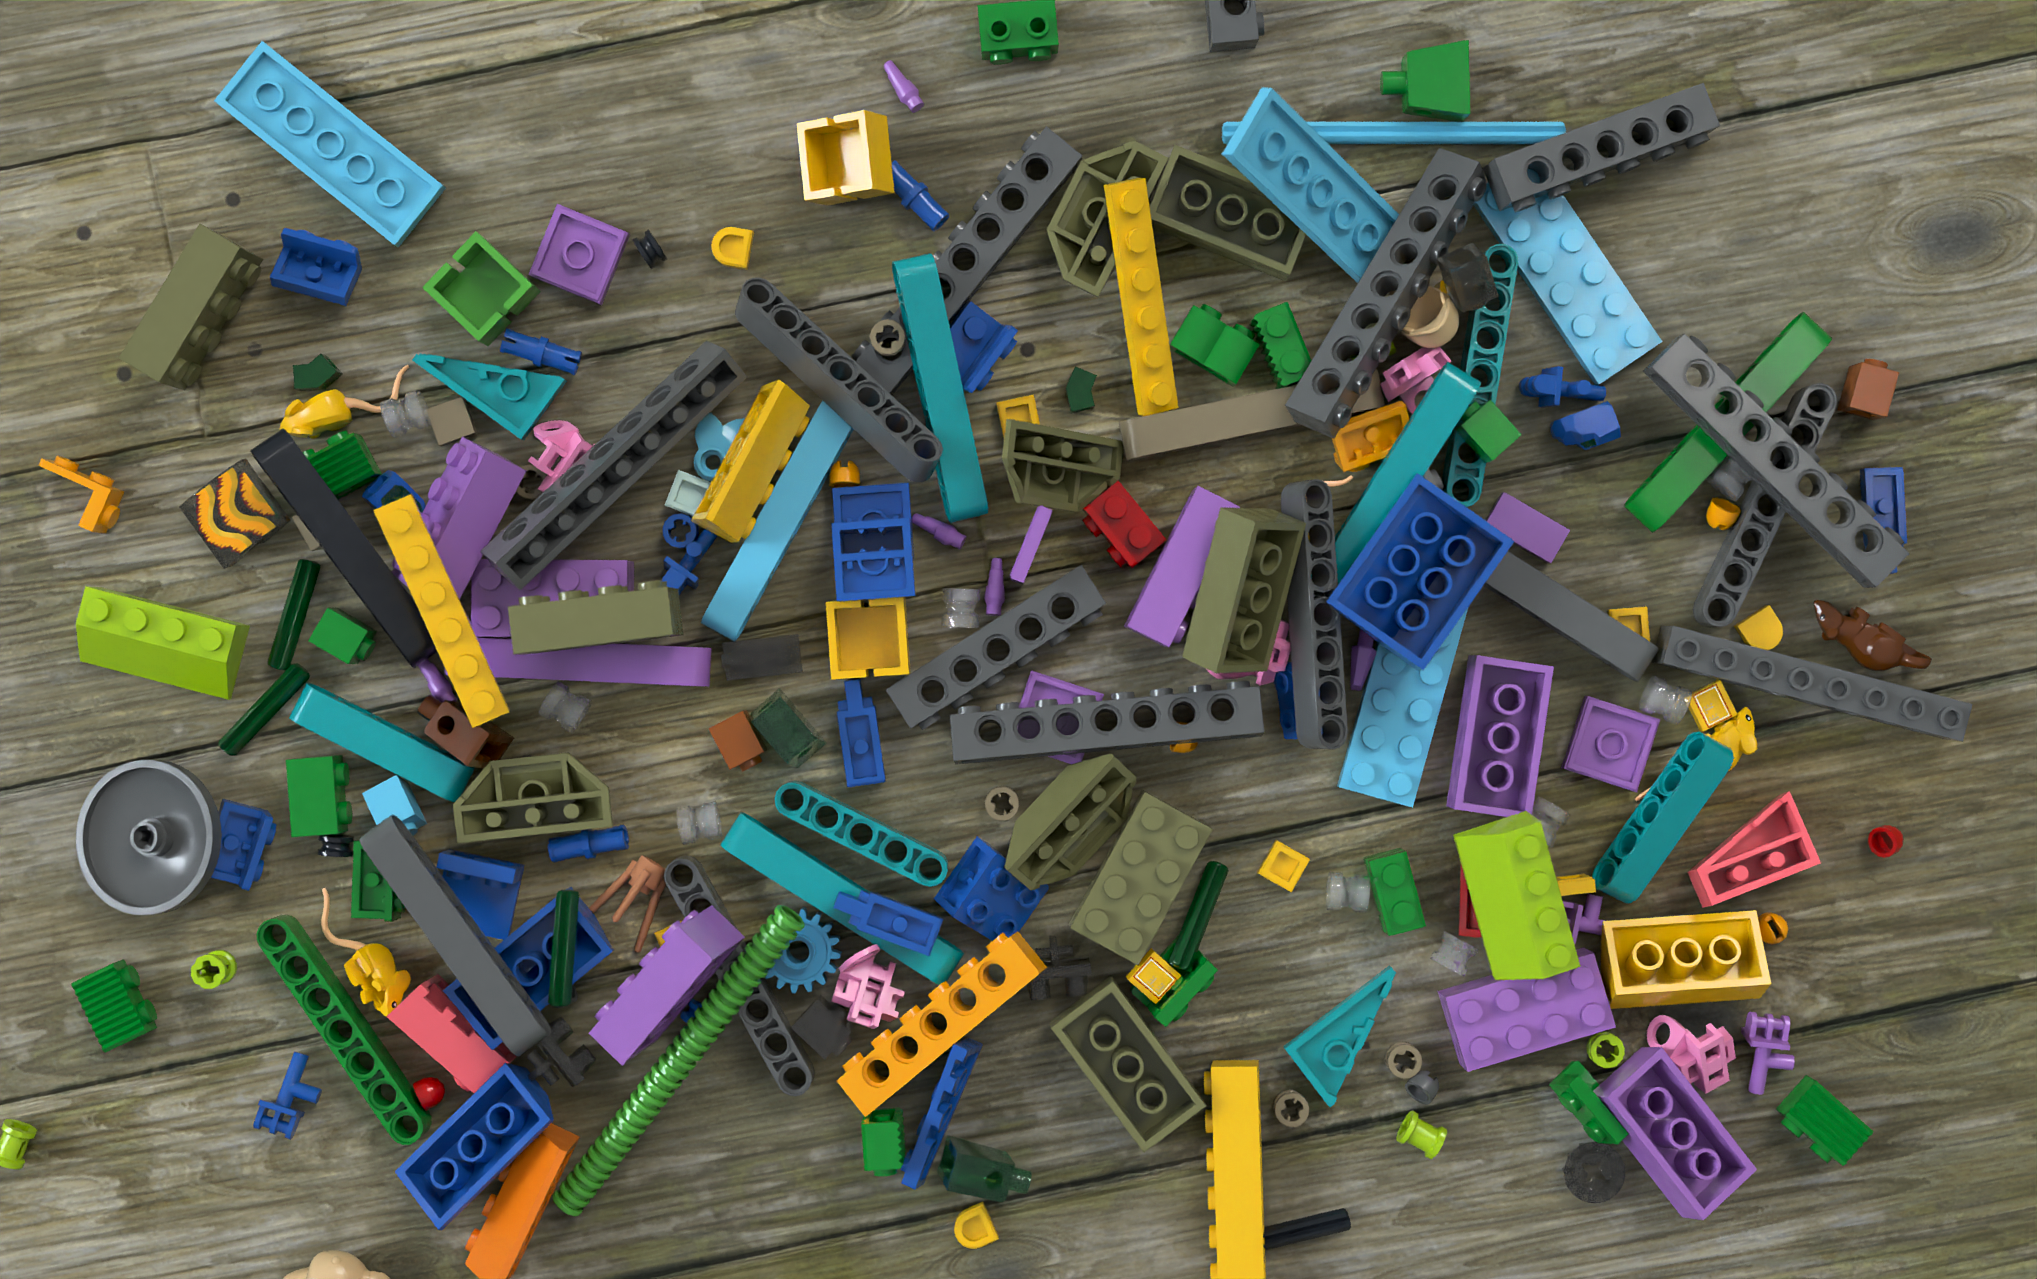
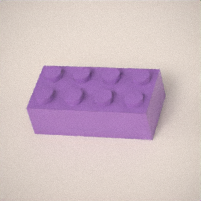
(467, 507)
(1178, 571)
(493, 593)
(1499, 736)
(665, 984)
(1517, 1017)
(1674, 1133)

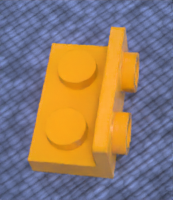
(1369, 436)

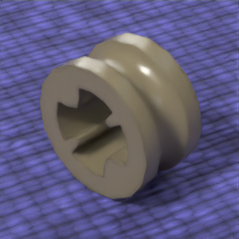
(879, 329)
(523, 491)
(1013, 800)
(1406, 1071)
(1302, 1111)

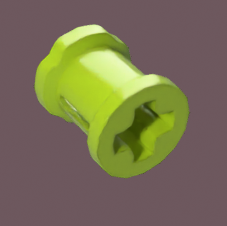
(216, 958)
(1421, 1135)
(14, 1143)

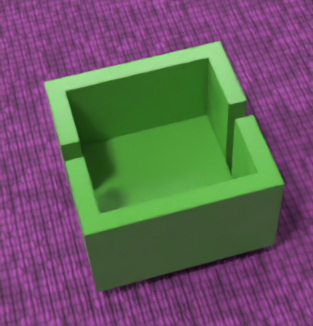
(483, 290)

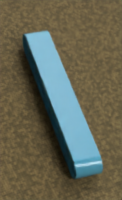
(777, 523)

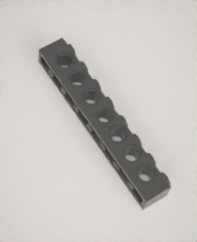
(1041, 148)
(1445, 176)
(613, 464)
(1884, 544)
(1812, 683)
(1244, 723)

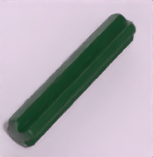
(293, 614)
(264, 709)
(1198, 915)
(563, 948)

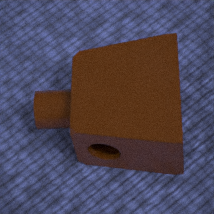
(453, 731)

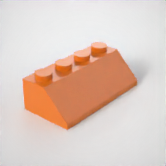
(519, 1204)

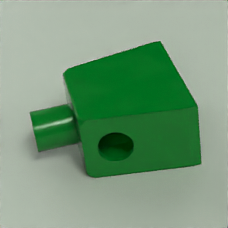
(1433, 82)

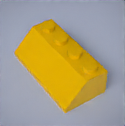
(752, 462)
(1683, 959)

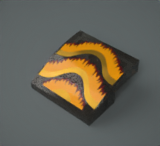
(234, 513)

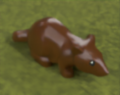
(1870, 645)

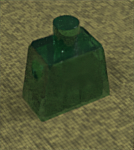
(786, 729)
(967, 1167)

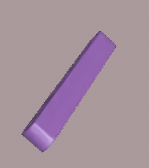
(603, 663)

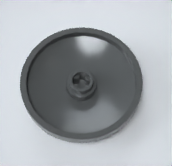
(148, 837)

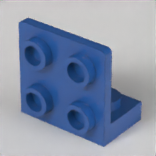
(978, 344)
(484, 887)
(986, 894)

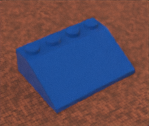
(1419, 572)

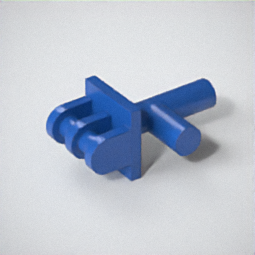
(1549, 388)
(680, 574)
(290, 1088)

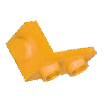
(103, 505)

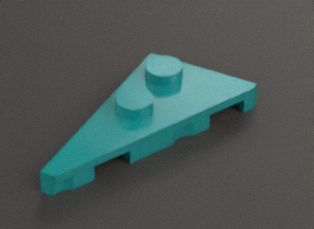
(505, 394)
(1330, 1044)

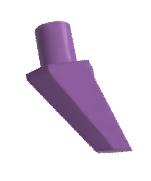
(1361, 660)

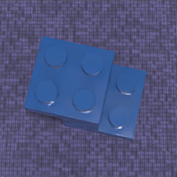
(873, 542)

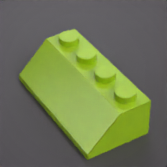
(160, 641)
(1517, 898)

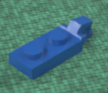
(1886, 496)
(860, 737)
(891, 920)

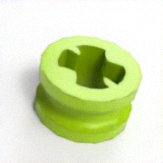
(1616, 1056)

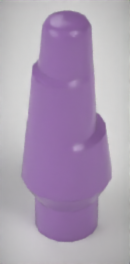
(904, 88)
(942, 531)
(994, 592)
(437, 682)

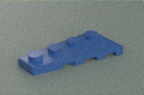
(943, 1105)

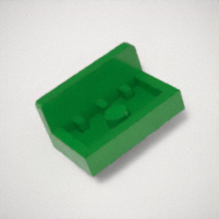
(370, 891)
(1176, 1000)
(1576, 1094)

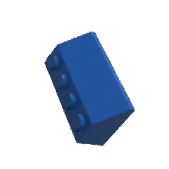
(529, 959)
(476, 1143)

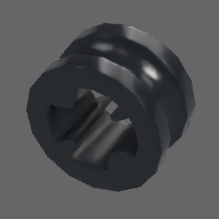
(649, 249)
(336, 845)

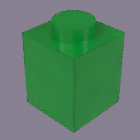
(1486, 430)
(343, 636)

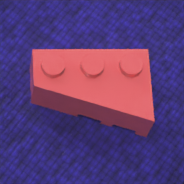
(1756, 854)
(448, 1036)

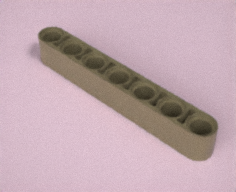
(1223, 421)

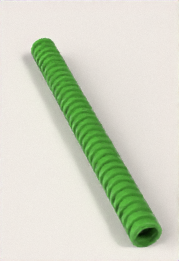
(678, 1061)

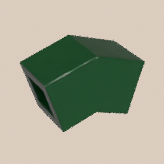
(316, 375)
(1079, 390)

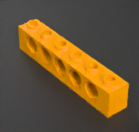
(870, 1089)

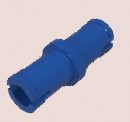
(915, 197)
(540, 351)
(588, 843)

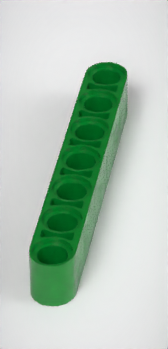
(1697, 453)
(326, 1020)

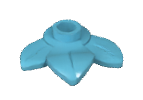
(713, 440)

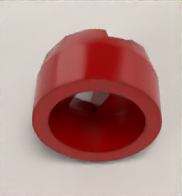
(1883, 843)
(429, 1092)

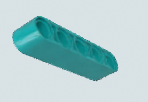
(381, 742)
(1662, 817)
(842, 833)

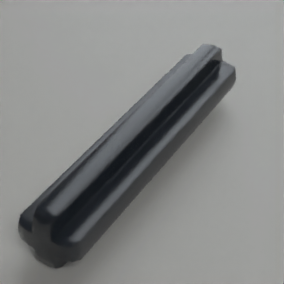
(1306, 1228)

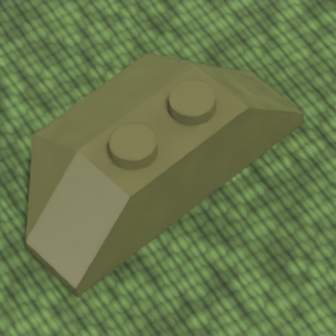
(1081, 222)
(1058, 465)
(532, 799)
(1070, 821)

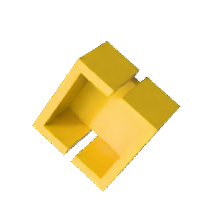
(845, 161)
(868, 638)

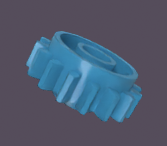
(812, 968)

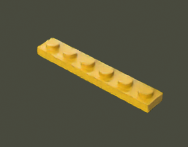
(1141, 296)
(441, 610)

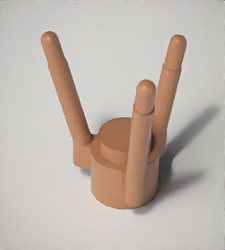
(645, 876)

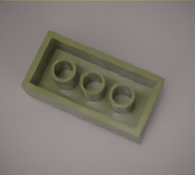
(1224, 214)
(192, 309)
(1243, 590)
(595, 620)
(1140, 877)
(1127, 1063)

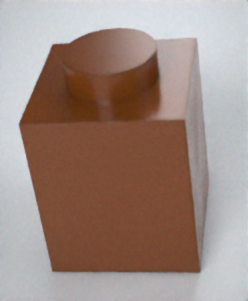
(1868, 389)
(738, 741)

